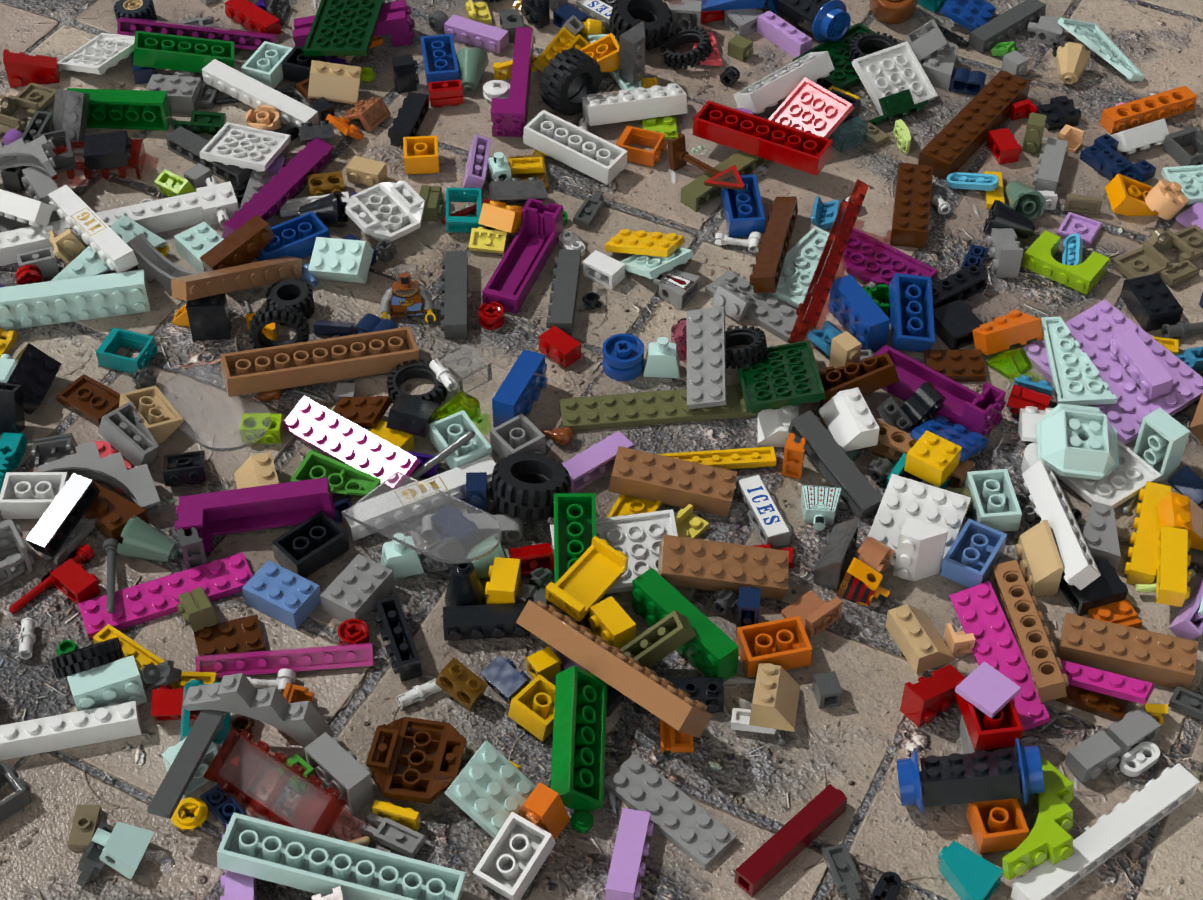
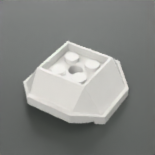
(387, 210)

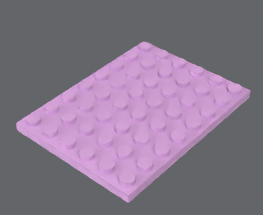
(1094, 333)

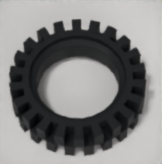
(682, 37)
(869, 41)
(274, 315)
(755, 350)
(411, 371)
(87, 658)

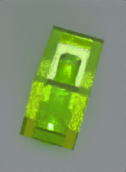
(1011, 363)
(460, 402)

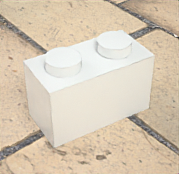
(603, 269)

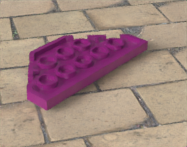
(878, 262)

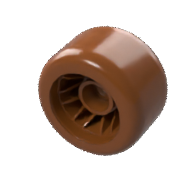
(893, 10)

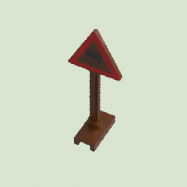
(679, 157)

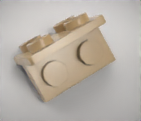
(67, 245)

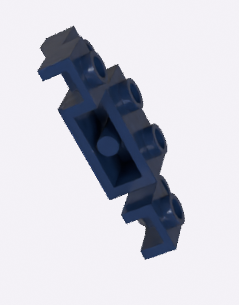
(1109, 163)

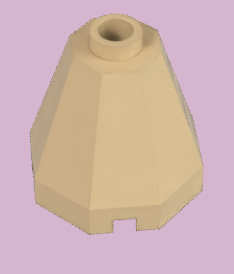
(1071, 61)

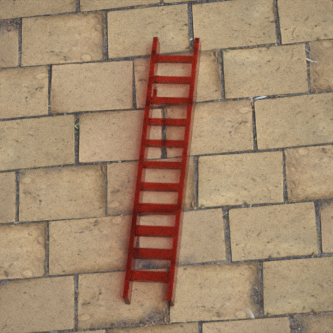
(828, 264)

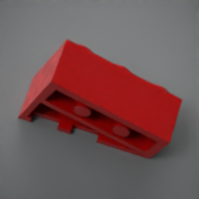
(23, 69)
(931, 695)

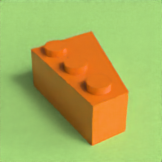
(1006, 331)
(545, 810)

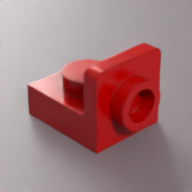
(1022, 109)

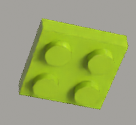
(663, 125)

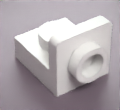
(1050, 198)

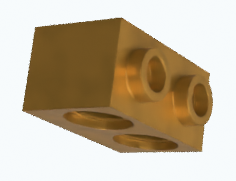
(325, 183)
(461, 683)

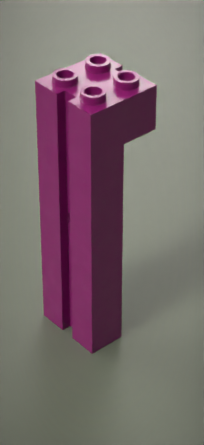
(393, 20)
(511, 113)
(525, 255)
(962, 405)
(253, 508)

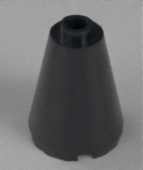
(328, 209)
(1005, 217)
(464, 587)

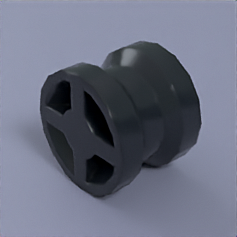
(730, 76)

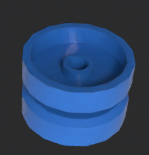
(623, 357)

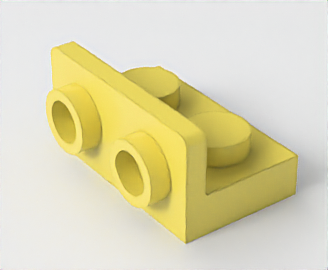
(478, 12)
(488, 240)
(689, 524)

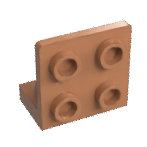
(370, 112)
(814, 612)

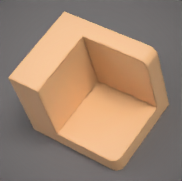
(1073, 136)
(958, 642)

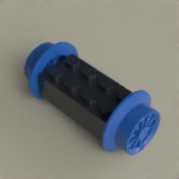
(821, 17)
(971, 777)

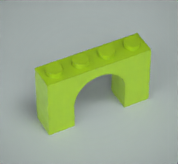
(1078, 277)

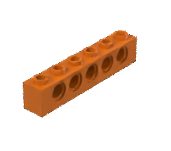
(1148, 109)

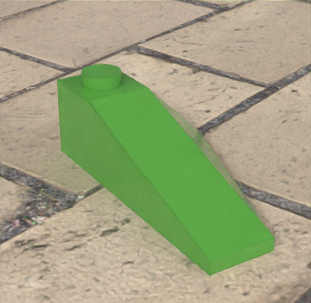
(341, 477)

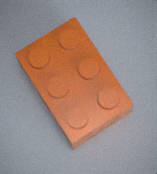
(774, 642)

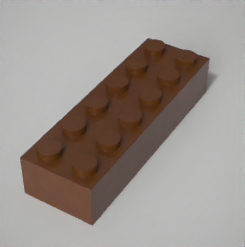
(912, 205)

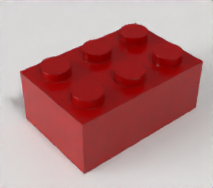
(989, 732)

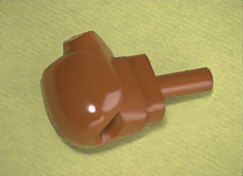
(269, 395)
(560, 435)

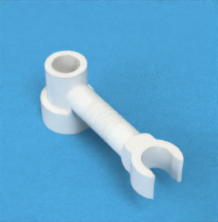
(752, 243)
(284, 676)

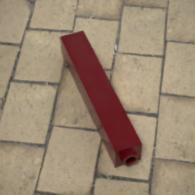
(790, 840)

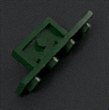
(896, 104)
(202, 122)

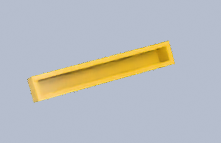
(1144, 551)

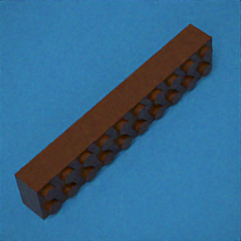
(972, 124)

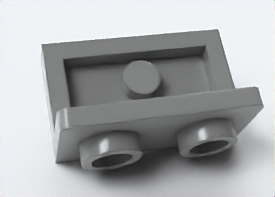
(733, 300)

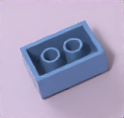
(973, 554)
(282, 594)

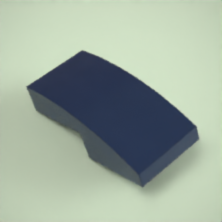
(975, 255)
(221, 804)

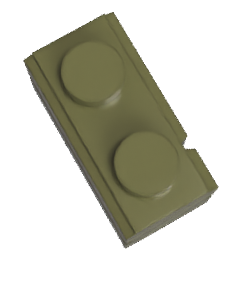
(1034, 133)
(433, 199)
(196, 609)

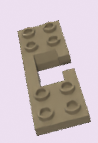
(32, 98)
(1150, 261)

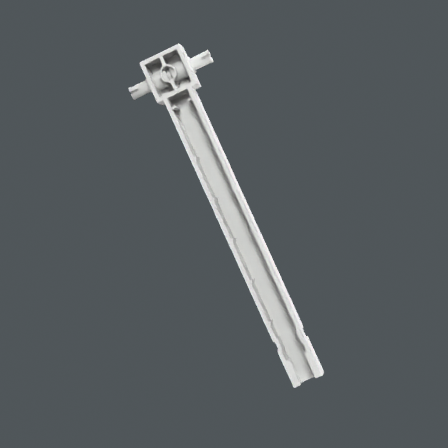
(209, 204)

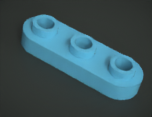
(972, 181)
(1072, 250)

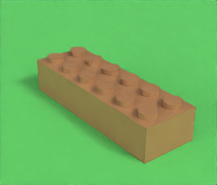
(673, 481)
(723, 566)
(1128, 651)

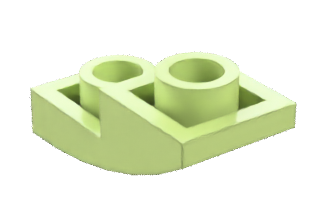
(902, 133)

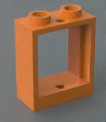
(642, 137)

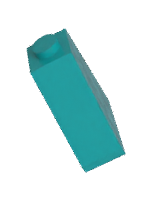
(968, 873)

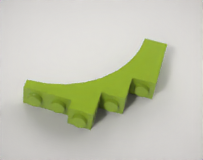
(1049, 834)

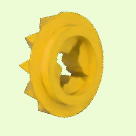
(193, 806)

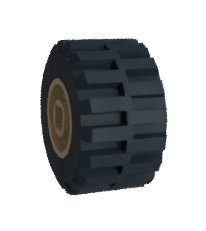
(135, 9)

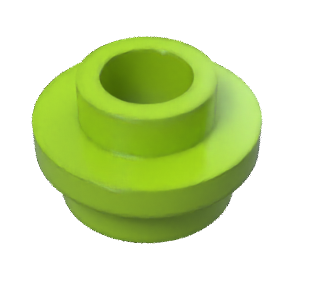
(367, 74)

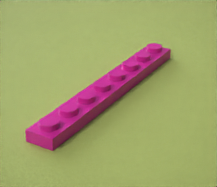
(295, 659)

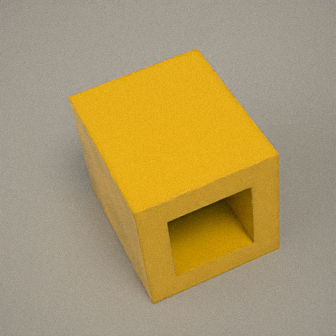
(544, 663)

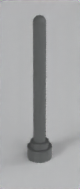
(443, 454)
(110, 550)

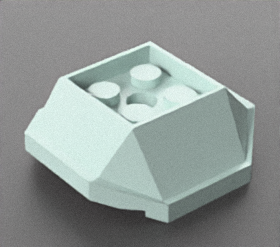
(1078, 442)

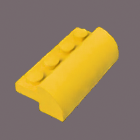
(562, 41)

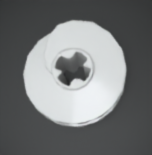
(496, 89)

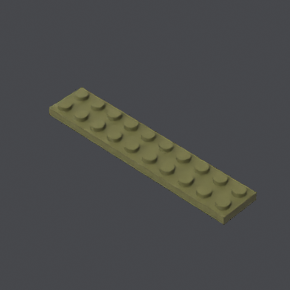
(645, 409)

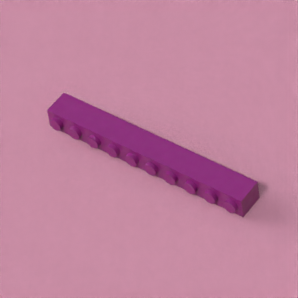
(241, 38)
(282, 186)

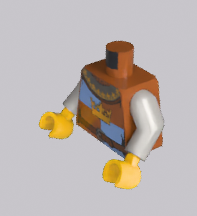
(406, 299)

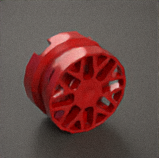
(28, 276)
(491, 315)
(353, 632)

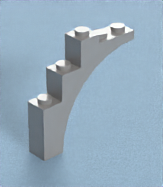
(36, 153)
(155, 264)
(112, 470)
(267, 705)

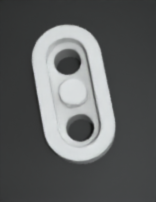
(570, 241)
(1137, 759)

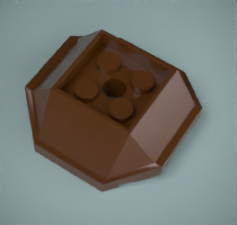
(412, 740)

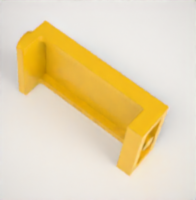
(587, 579)

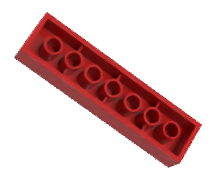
(762, 137)

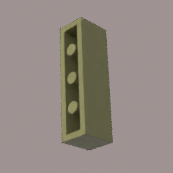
(660, 639)

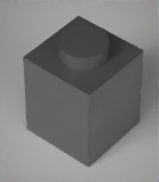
(827, 689)

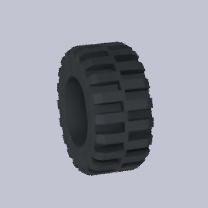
(653, 12)
(568, 80)
(526, 485)

